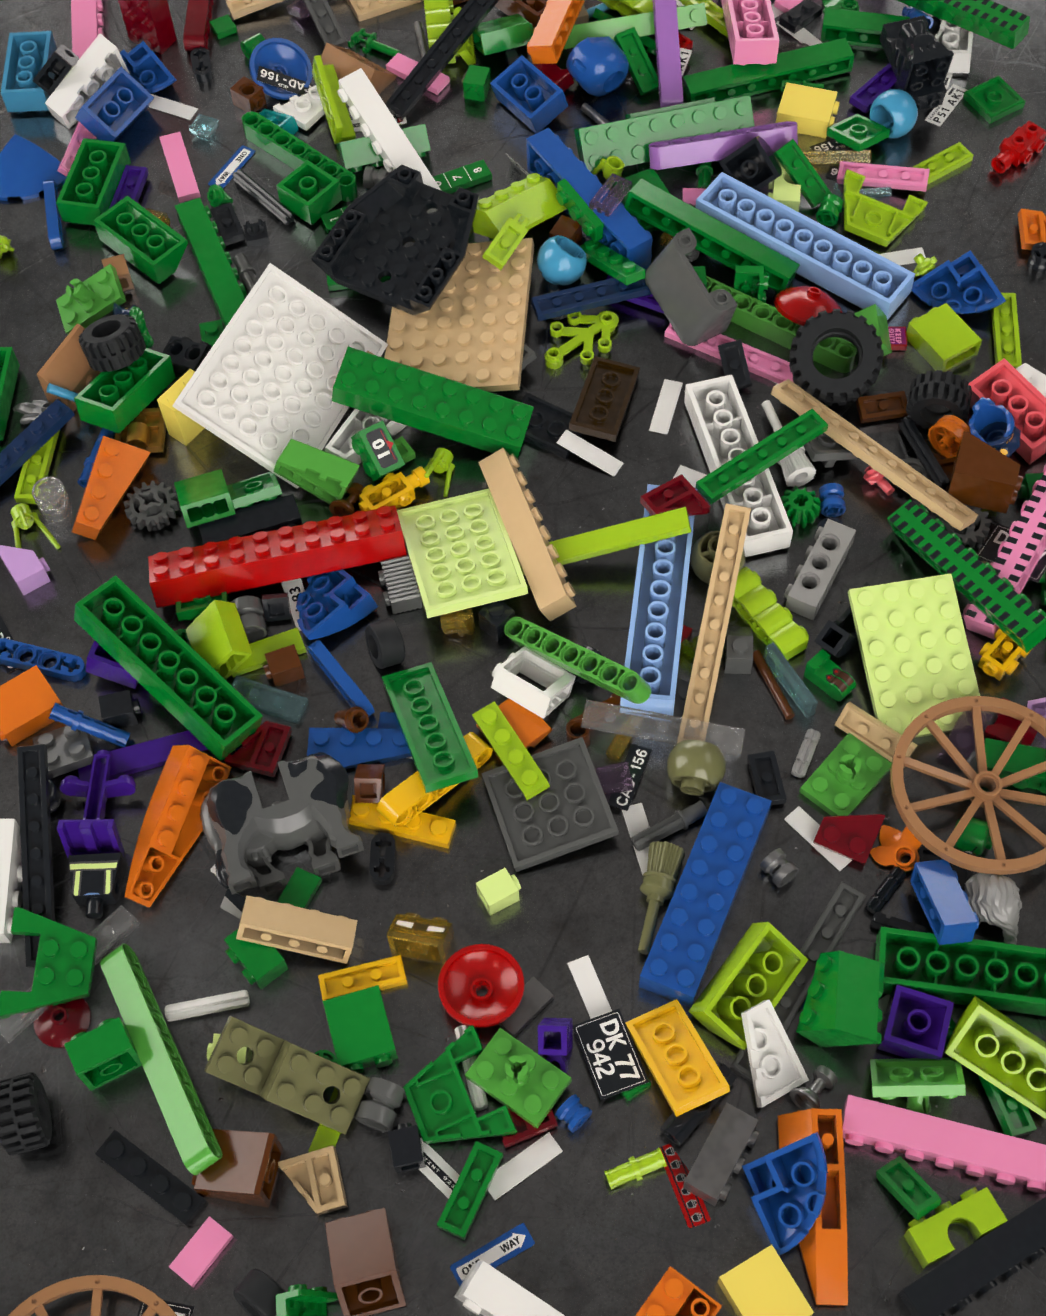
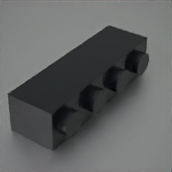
(253, 519)

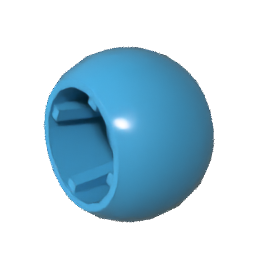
(895, 111)
(561, 260)

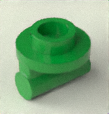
(217, 196)

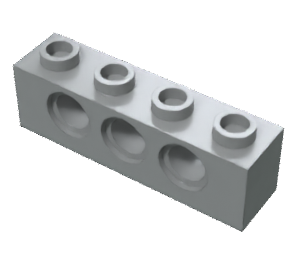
(808, 601)

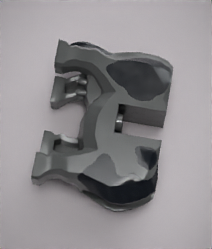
(248, 834)

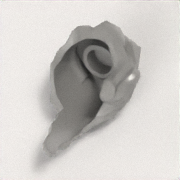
(995, 902)

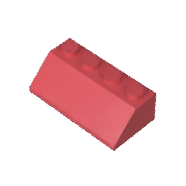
(1028, 406)

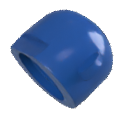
(598, 65)

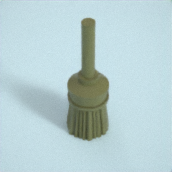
(658, 884)

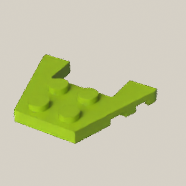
(873, 218)

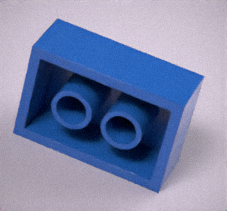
(529, 94)
(114, 106)

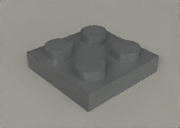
(66, 750)

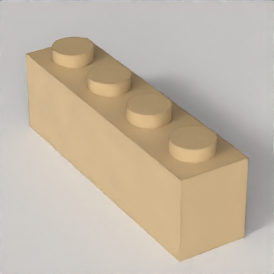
(297, 929)

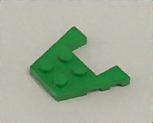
(61, 968)
(443, 1102)

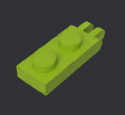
(506, 241)

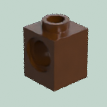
(247, 95)
(369, 783)

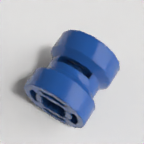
(832, 502)

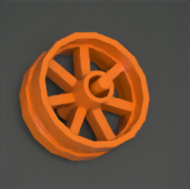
(947, 435)

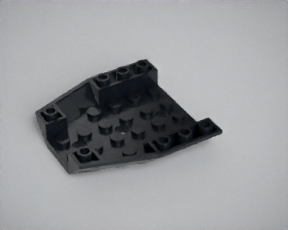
(372, 236)

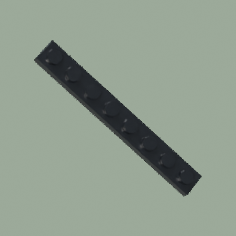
(438, 56)
(35, 839)

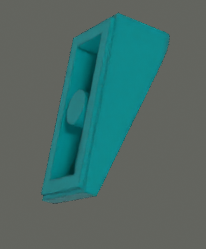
(282, 120)

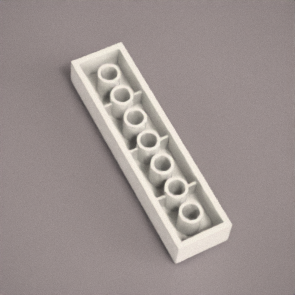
(723, 434)

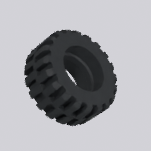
(843, 326)

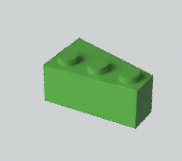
(316, 471)

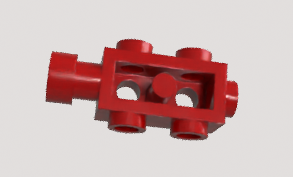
(1019, 147)

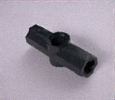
(680, 1127)

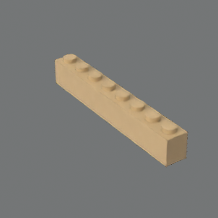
(527, 534)

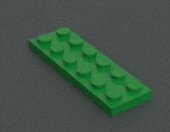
(429, 727)

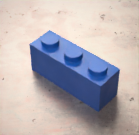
(944, 902)

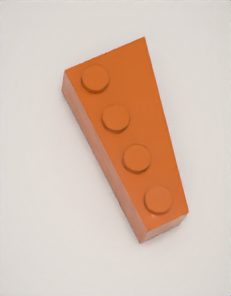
(109, 480)

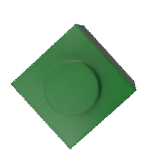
(477, 83)

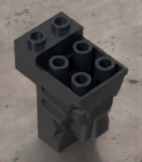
(917, 60)

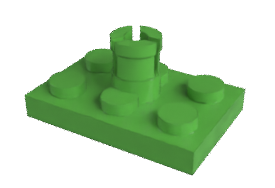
(90, 298)
(845, 777)
(518, 1078)
(917, 1080)

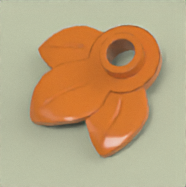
(895, 846)

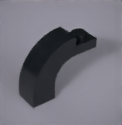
(840, 635)

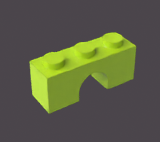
(976, 1212)

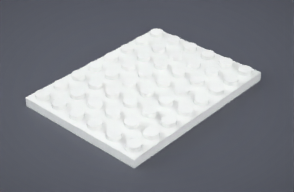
(275, 371)

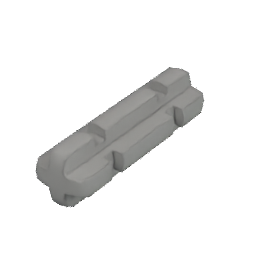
(805, 753)

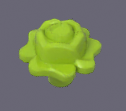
(5, 245)
(924, 265)

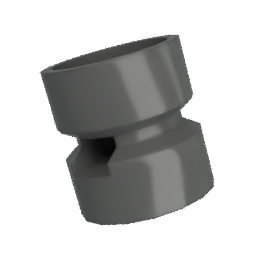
(251, 613)
(379, 1107)

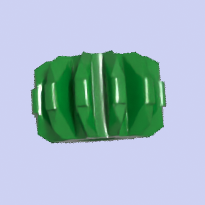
(801, 506)

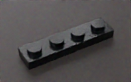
(151, 1177)

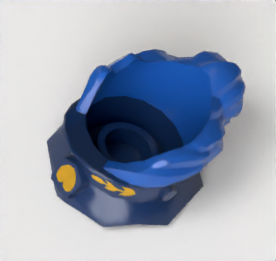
(995, 426)

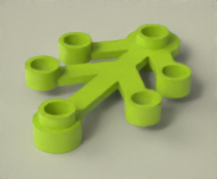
(605, 322)

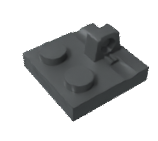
(827, 451)

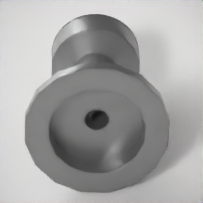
(808, 1098)

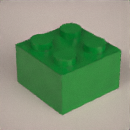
(309, 192)
(102, 1053)

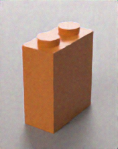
(25, 706)

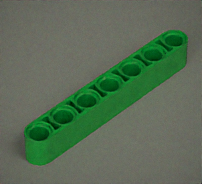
(294, 151)

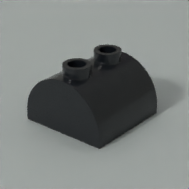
(753, 164)

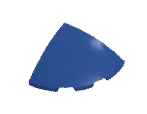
(147, 68)
(25, 168)
(959, 284)
(332, 604)
(789, 1190)

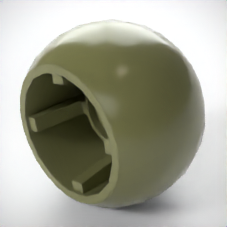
(703, 555)
(696, 766)

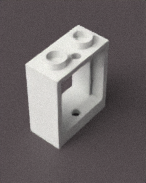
(554, 678)

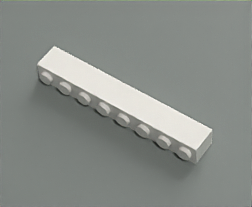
(381, 126)

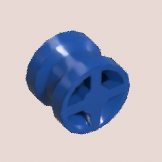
(573, 1113)

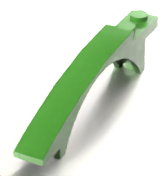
(687, 17)

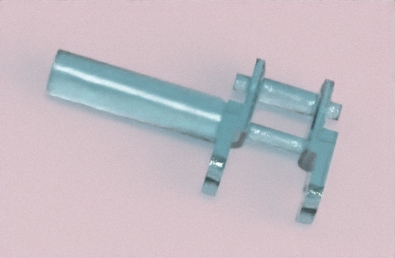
(870, 192)

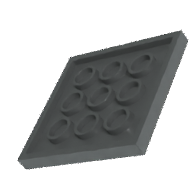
(557, 819)

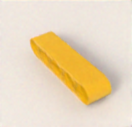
(410, 797)

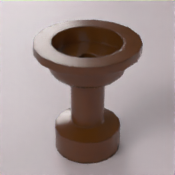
(346, 507)

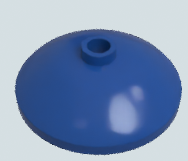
(282, 57)

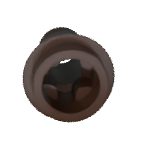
(353, 719)

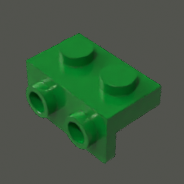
(751, 281)
(304, 1301)

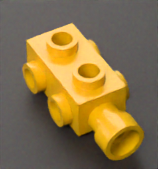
(393, 490)
(999, 657)

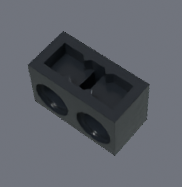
(186, 353)

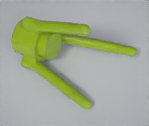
(611, 165)
(439, 463)
(23, 519)

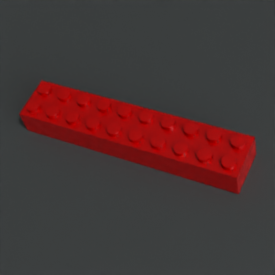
(276, 556)

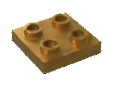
(145, 431)

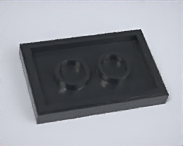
(547, 425)

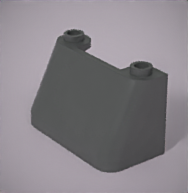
(682, 295)

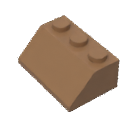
(348, 61)
(67, 368)

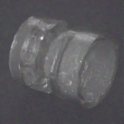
(52, 499)

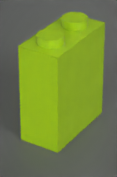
(943, 338)
(220, 637)

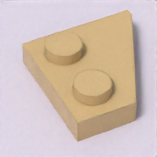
(317, 1179)

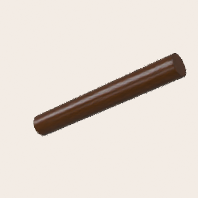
(773, 685)

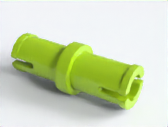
(635, 1168)

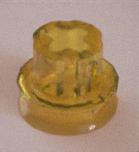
(458, 622)

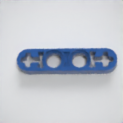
(53, 216)
(40, 655)
(339, 677)

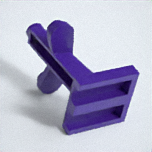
(93, 832)

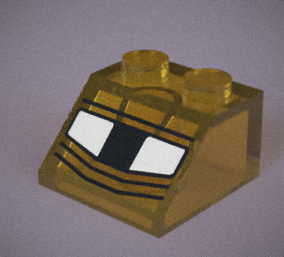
(420, 937)

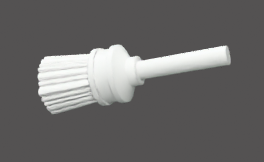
(796, 466)

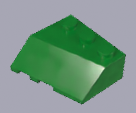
(843, 1001)

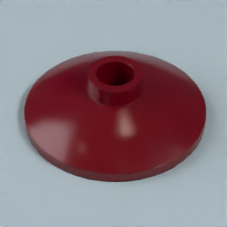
(57, 1033)

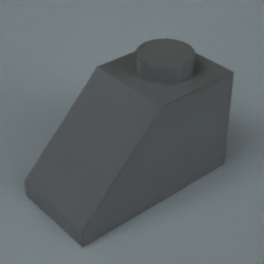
(738, 650)

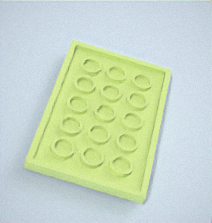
(461, 553)
(913, 649)

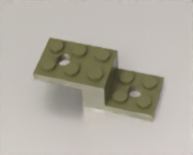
(287, 1075)

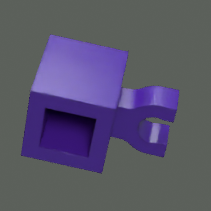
(555, 1039)

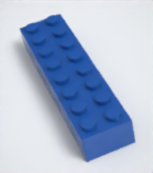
(621, 231)
(705, 895)

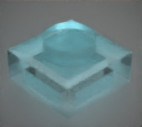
(204, 126)

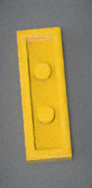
(383, 972)

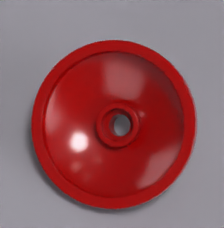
(803, 302)
(478, 969)

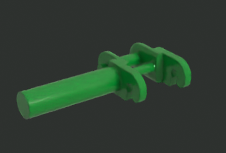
(371, 43)

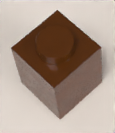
(568, 228)
(283, 666)

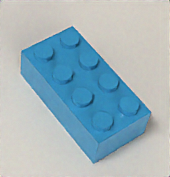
(24, 59)

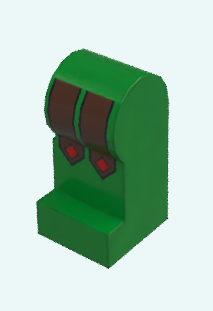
(829, 676)

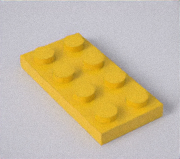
(677, 1057)

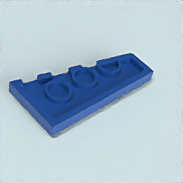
(365, 747)

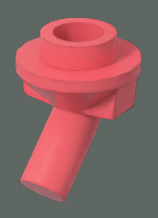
(873, 477)

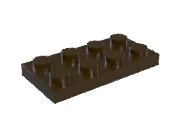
(604, 399)

